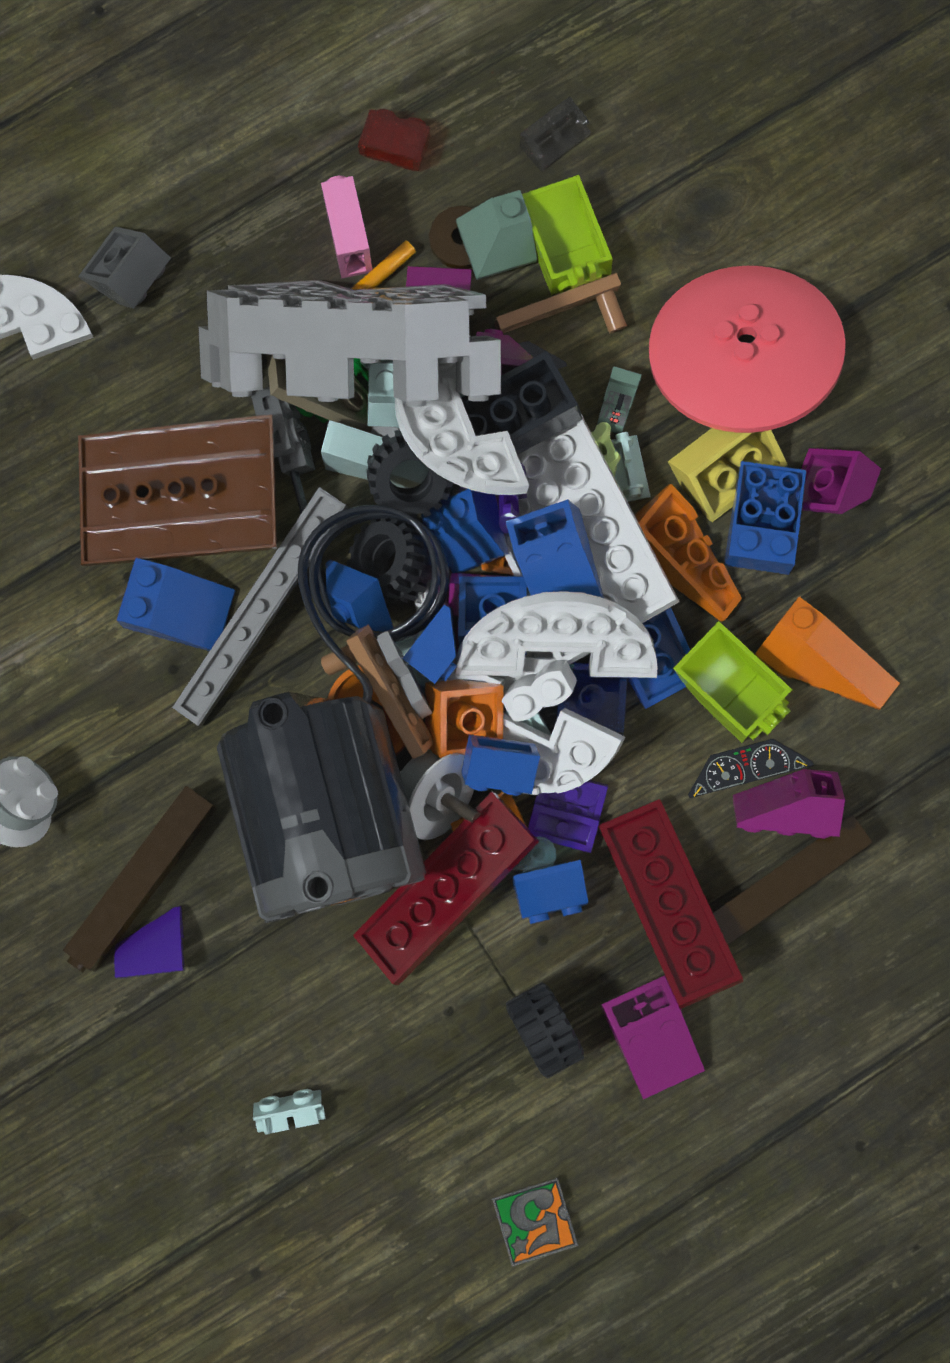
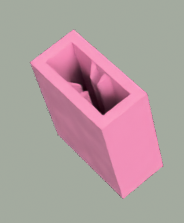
(346, 226)

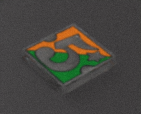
(534, 1222)

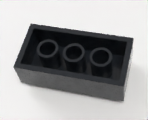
(530, 406)

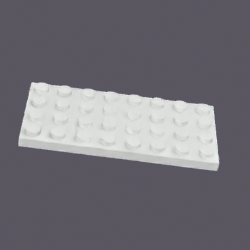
(576, 470)

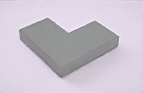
(405, 674)

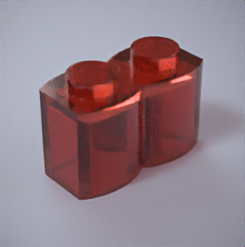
(394, 139)

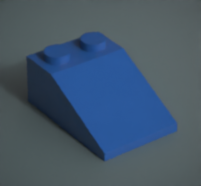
(174, 605)
(670, 649)

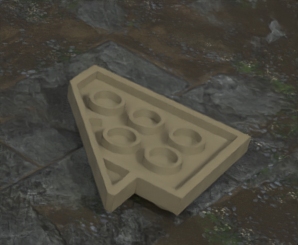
(349, 412)

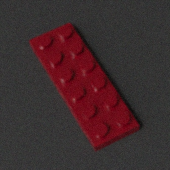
(455, 882)
(670, 904)

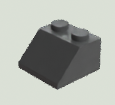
(125, 266)

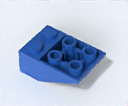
(765, 518)
(554, 550)

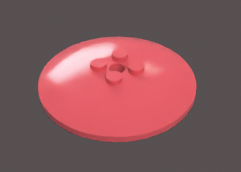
(739, 383)

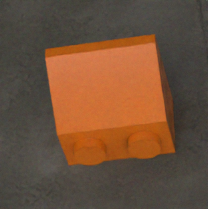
(462, 710)

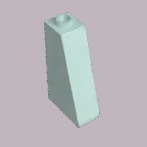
(348, 449)

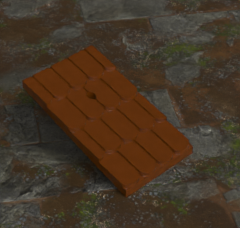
(205, 487)

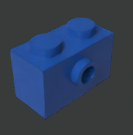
(500, 765)

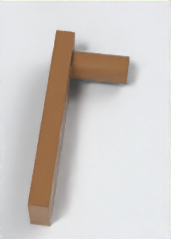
(601, 290)
(365, 650)

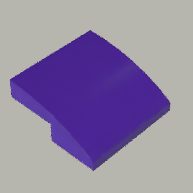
(569, 816)

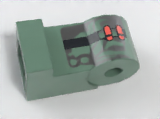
(619, 398)

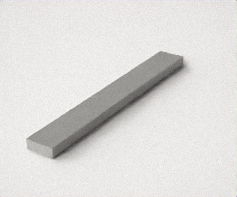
(254, 614)

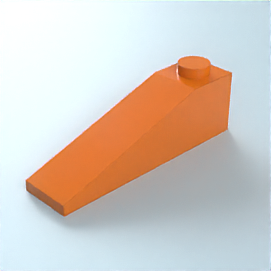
(686, 553)
(820, 654)

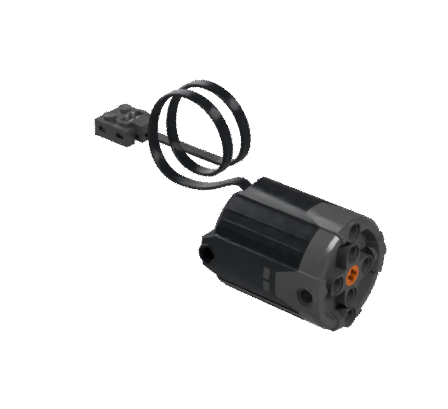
(315, 774)

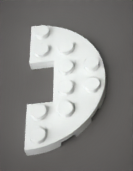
(41, 314)
(447, 443)
(558, 624)
(568, 756)

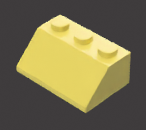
(712, 463)

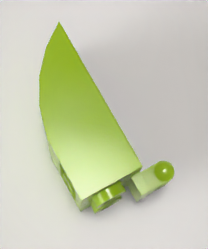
(567, 235)
(734, 684)

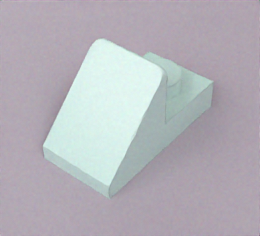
(381, 395)

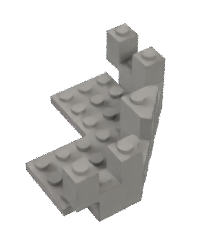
(328, 325)

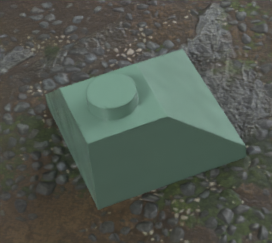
(498, 235)

